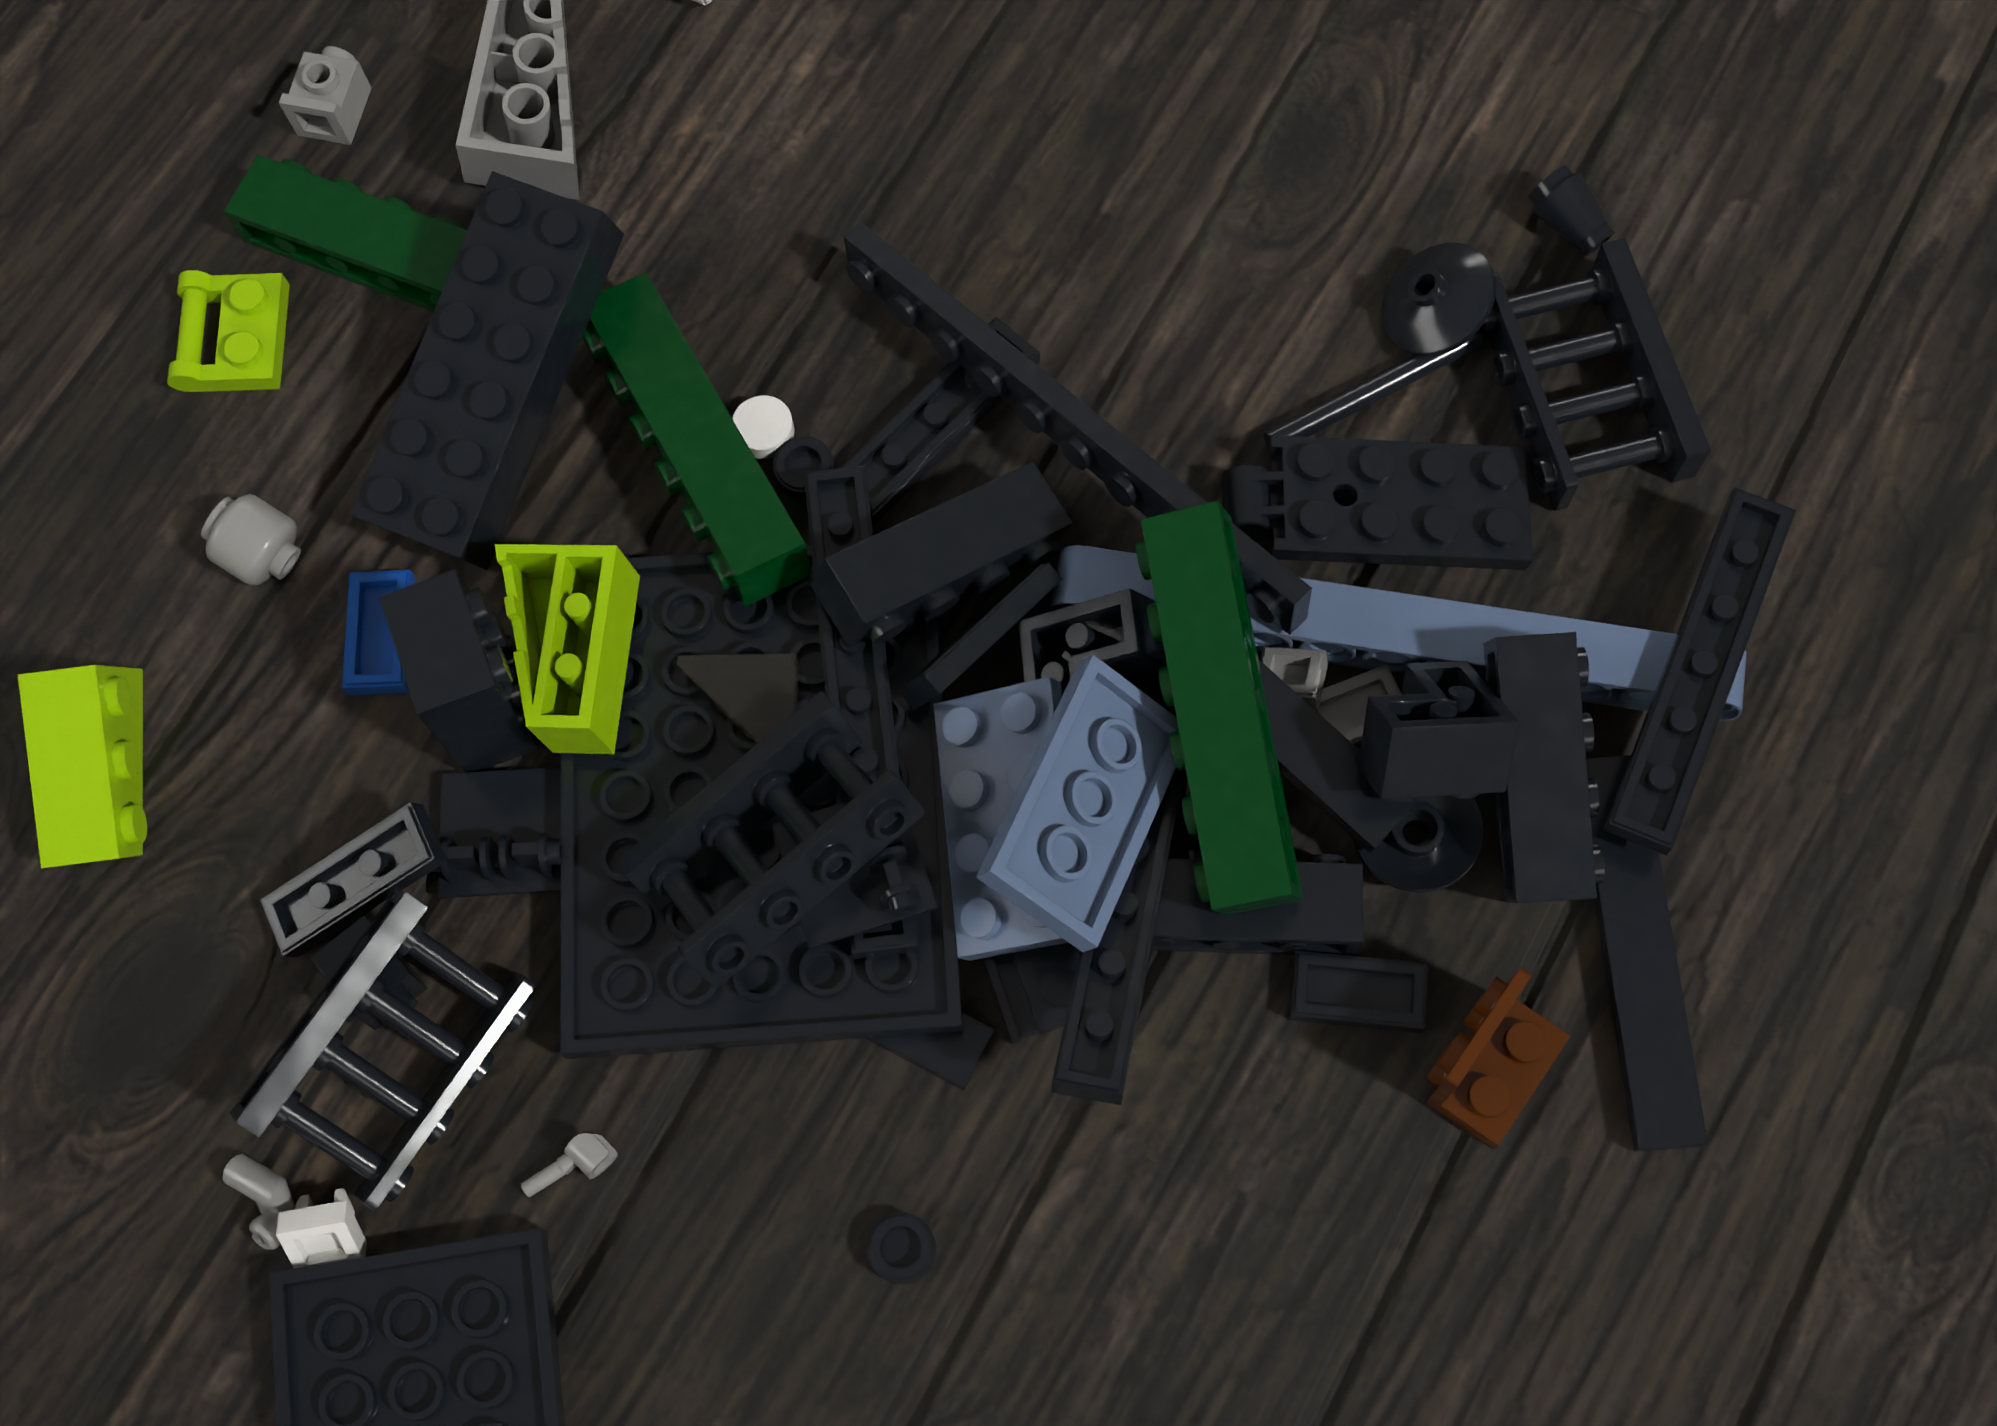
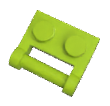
(248, 332)

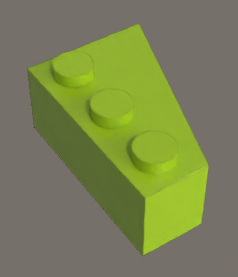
(571, 639)
(85, 762)

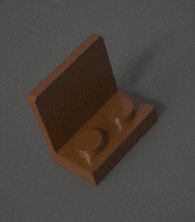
(1497, 1069)

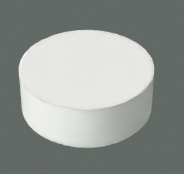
(764, 425)

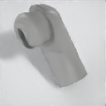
(266, 1189)

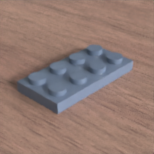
(983, 756)
(1084, 805)

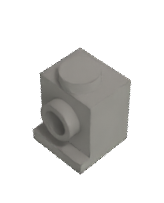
(327, 96)

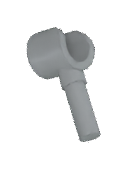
(586, 1150)

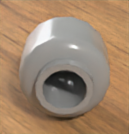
(251, 539)

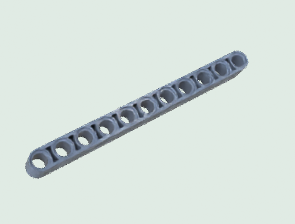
(1395, 629)

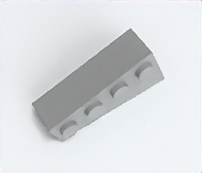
(520, 100)

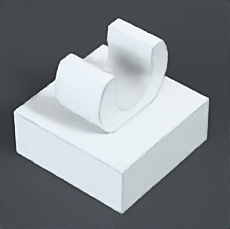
(321, 1232)

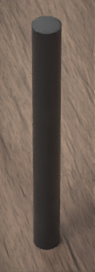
(1370, 391)

